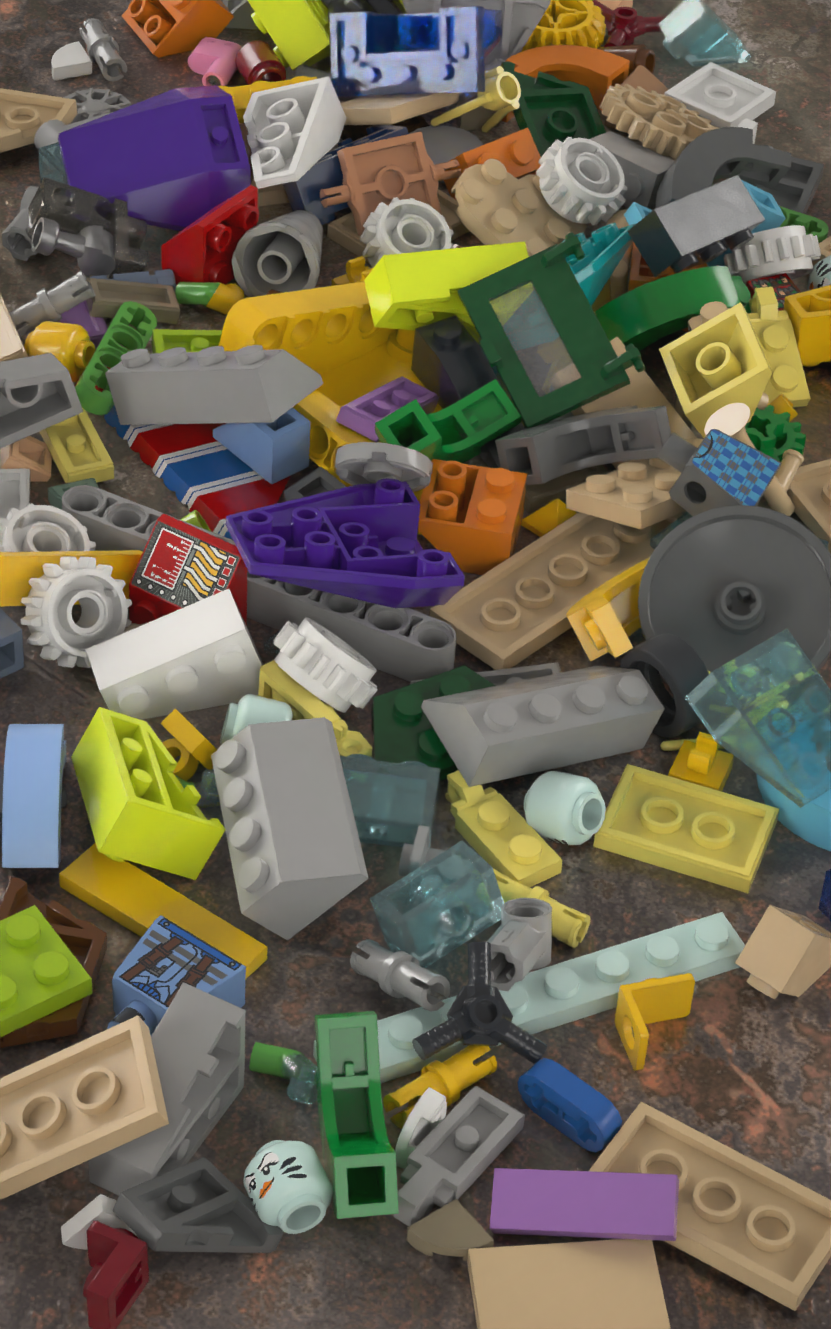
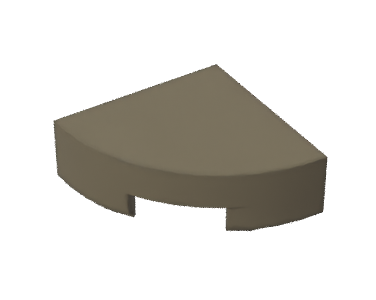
(448, 1232)

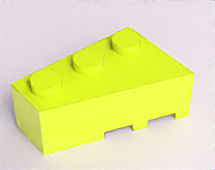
(423, 286)
(137, 801)

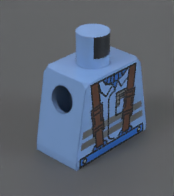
(160, 965)

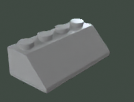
(208, 385)
(544, 722)
(288, 822)

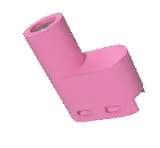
(214, 61)

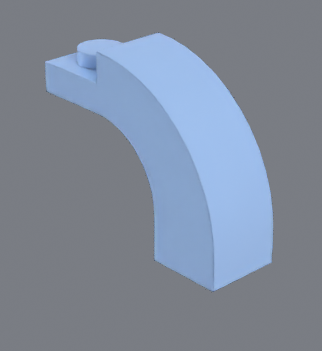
(32, 795)

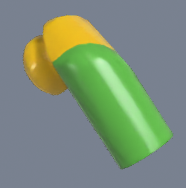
(209, 294)

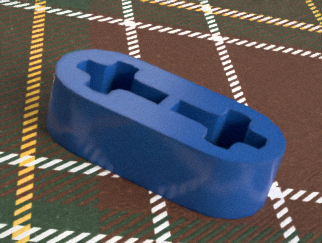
(569, 1104)

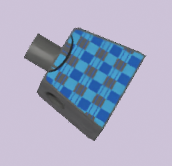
(717, 472)

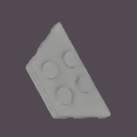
(518, 19)

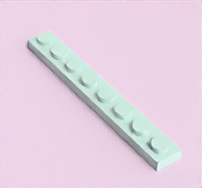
(574, 987)

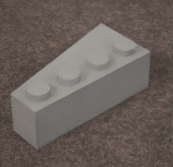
(34, 396)

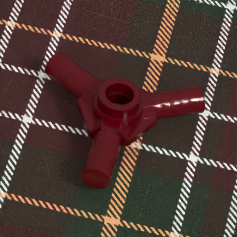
(625, 25)

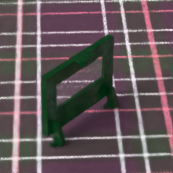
(546, 335)

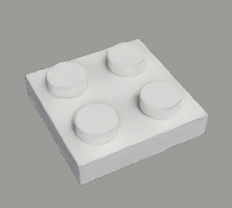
(723, 96)

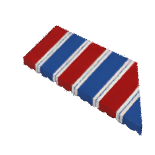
(199, 469)

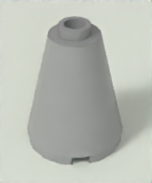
(279, 254)

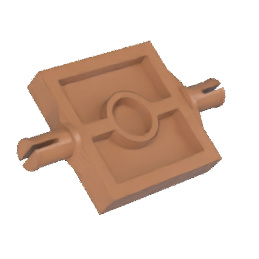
(387, 170)

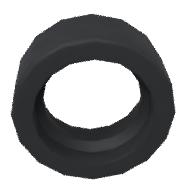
(682, 671)

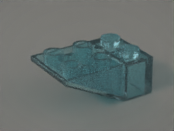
(772, 716)

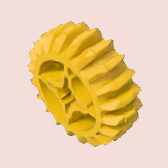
(569, 24)

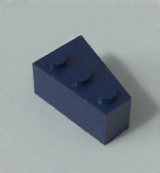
(328, 173)

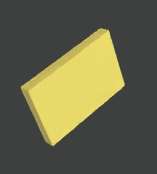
(687, 828)

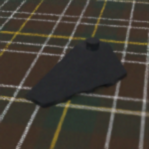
(453, 366)

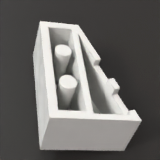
(179, 661)

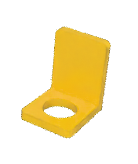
(649, 1003)

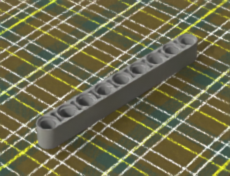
(389, 638)

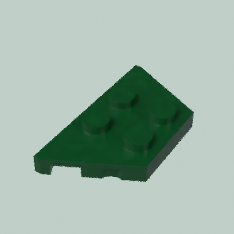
(554, 109)
(402, 727)

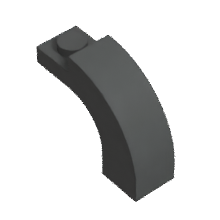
(722, 155)
(585, 442)

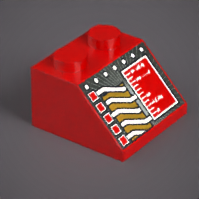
(184, 568)

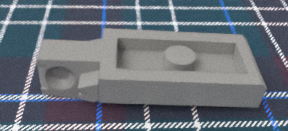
(456, 1153)

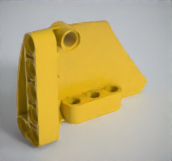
(335, 337)

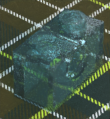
(439, 905)

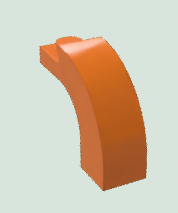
(576, 64)

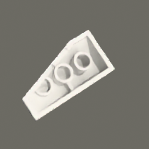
(292, 129)

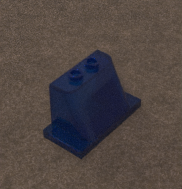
(412, 51)

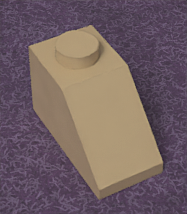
(785, 953)

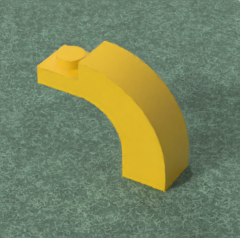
(609, 614)

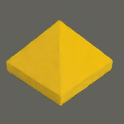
(547, 517)

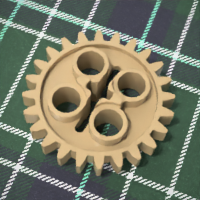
(653, 119)

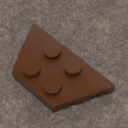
(83, 940)

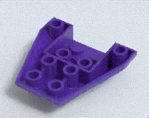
(162, 155)
(349, 545)

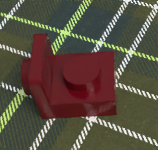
(117, 1274)

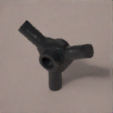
(479, 1016)

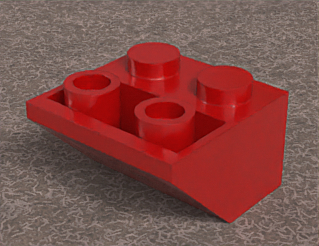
(207, 245)

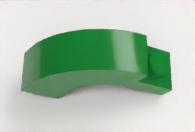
(668, 304)
(454, 431)
(352, 1116)

